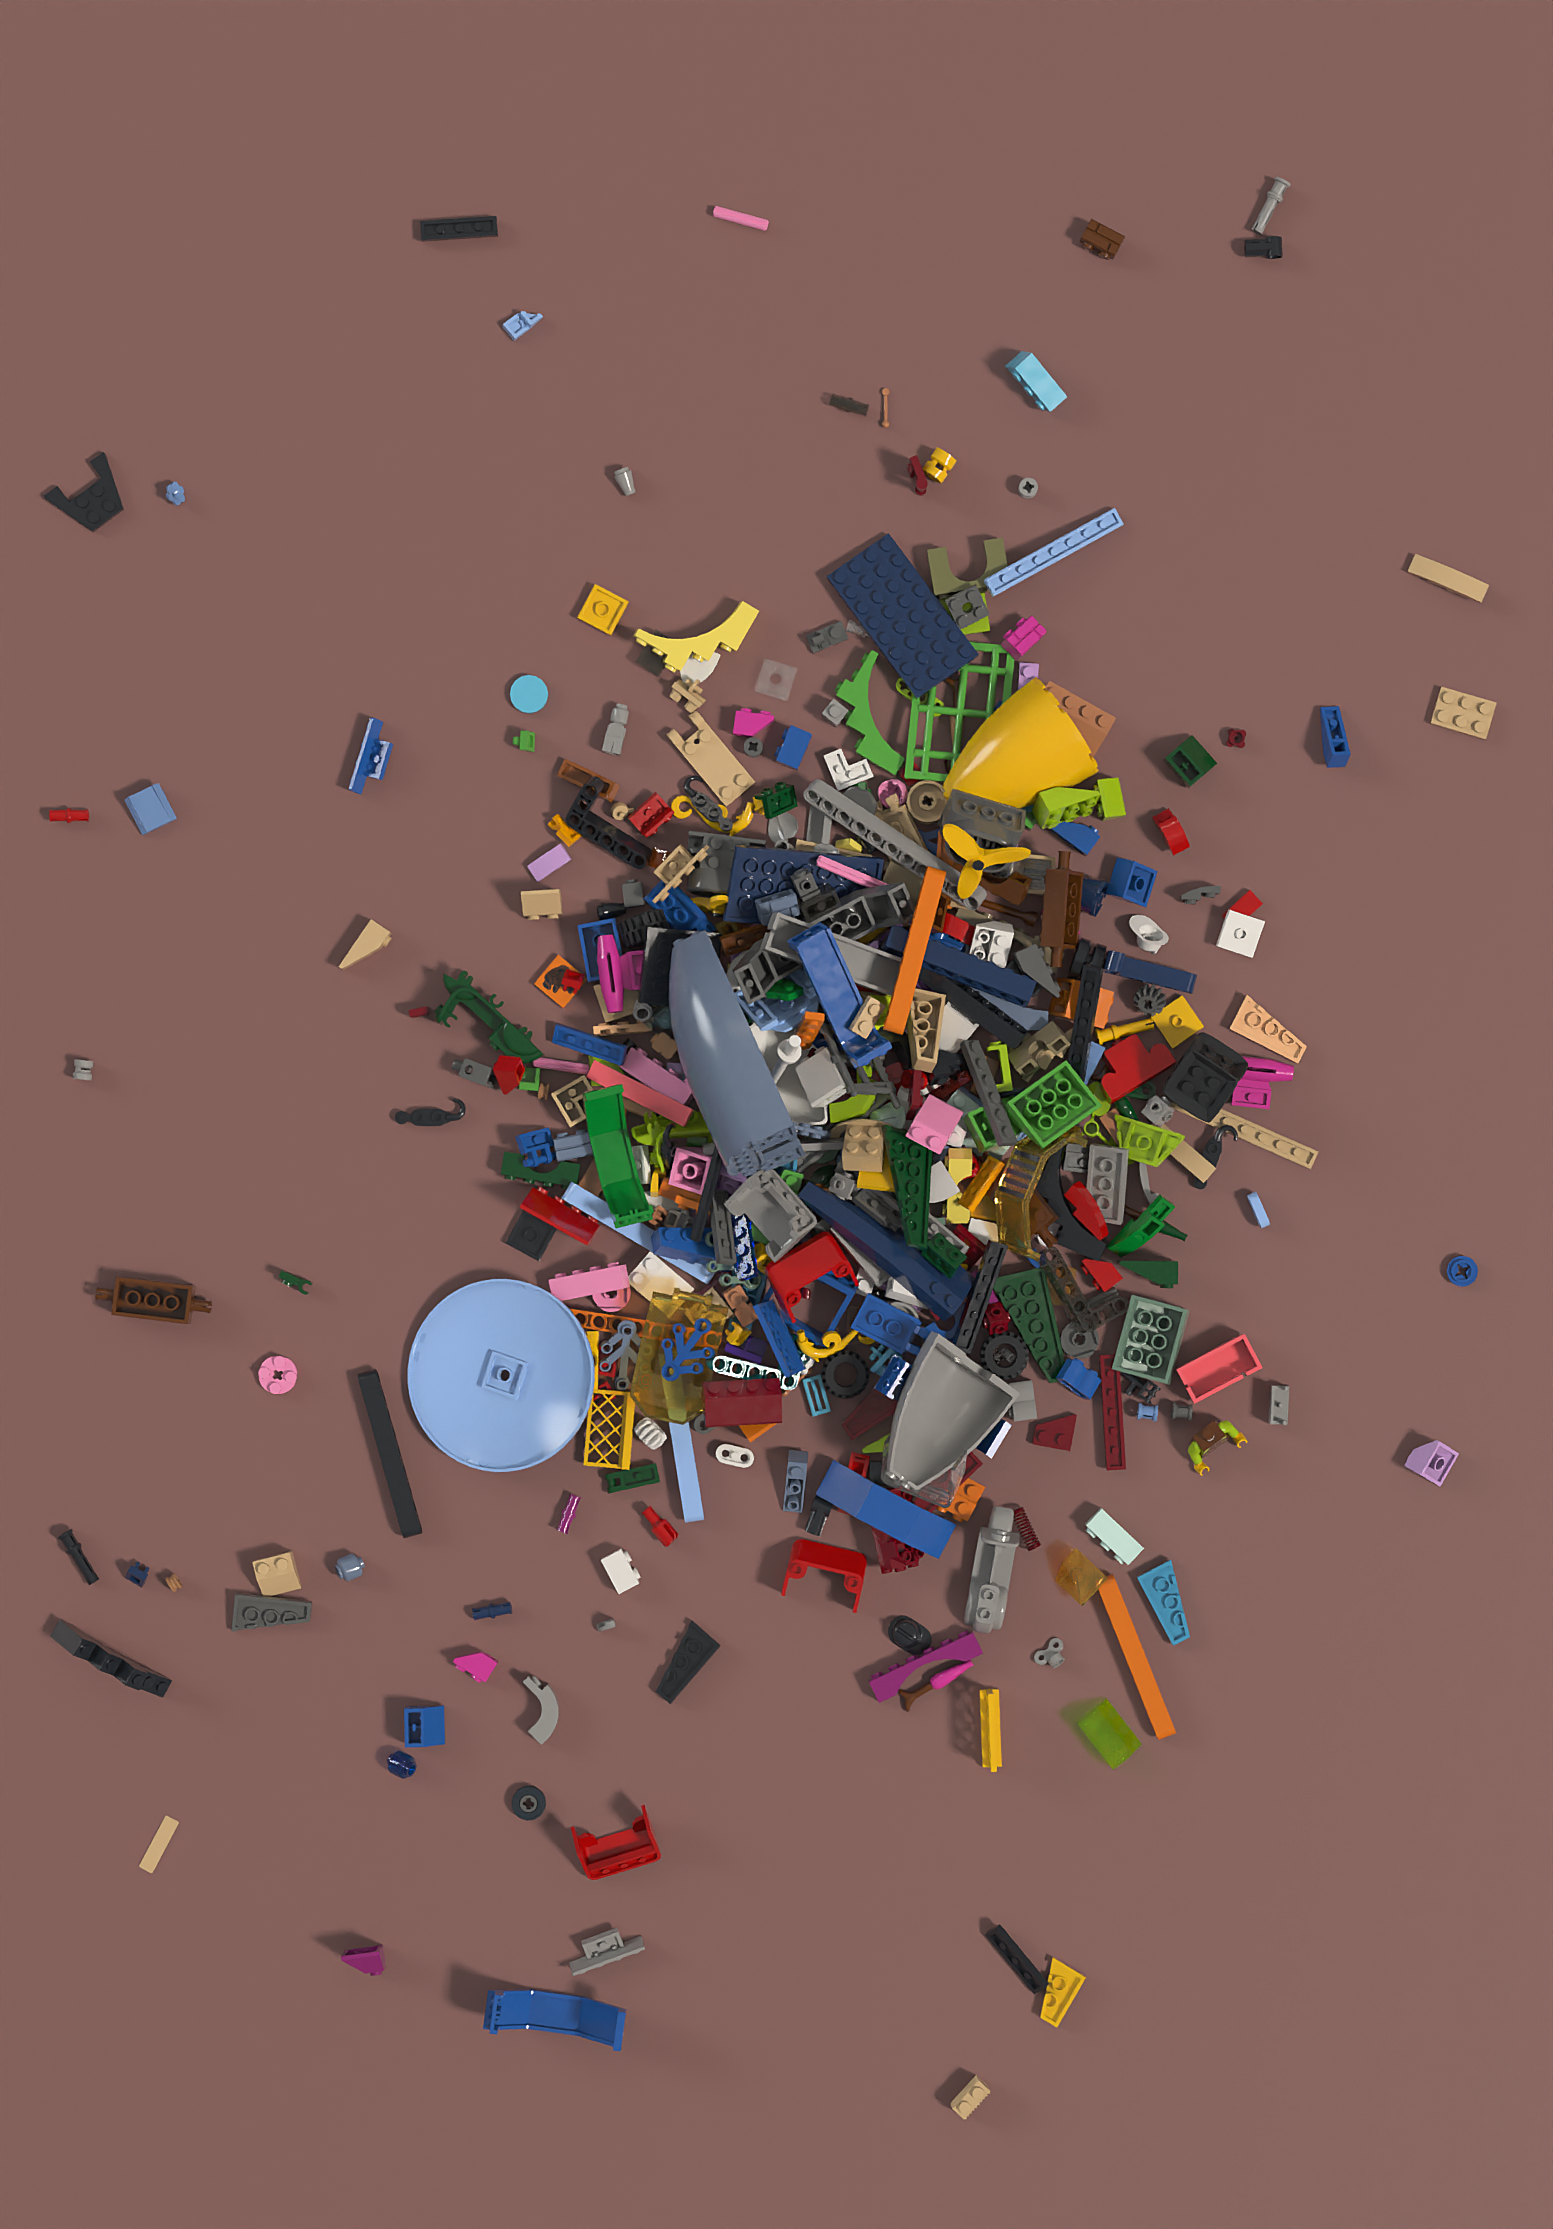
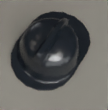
(909, 1635)

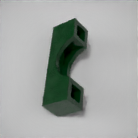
(563, 1174)

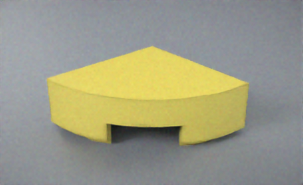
(848, 844)

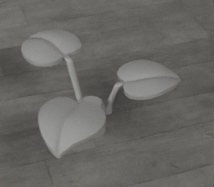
(786, 827)

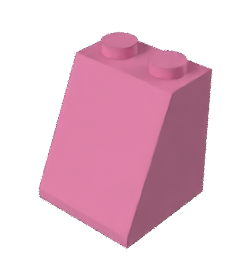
(934, 1124)
(690, 1169)

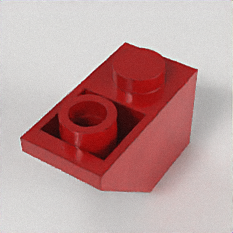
(508, 1072)
(1103, 1273)

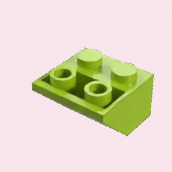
(1110, 802)

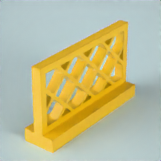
(626, 1430)
(990, 1728)

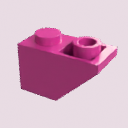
(750, 724)
(478, 1664)

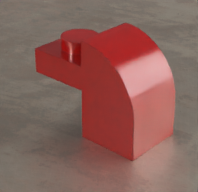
(1171, 831)

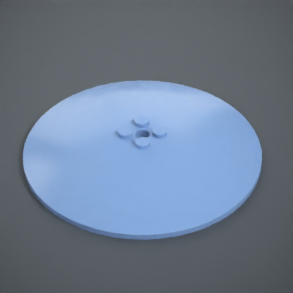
(459, 1381)

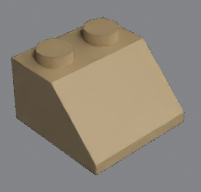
(541, 903)
(277, 1574)

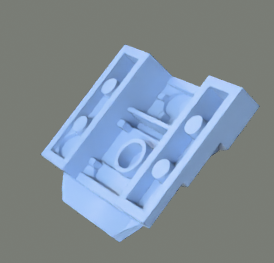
(780, 1014)

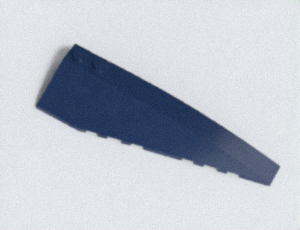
(891, 1253)

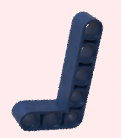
(1119, 965)

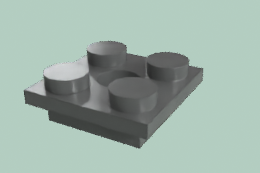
(976, 612)

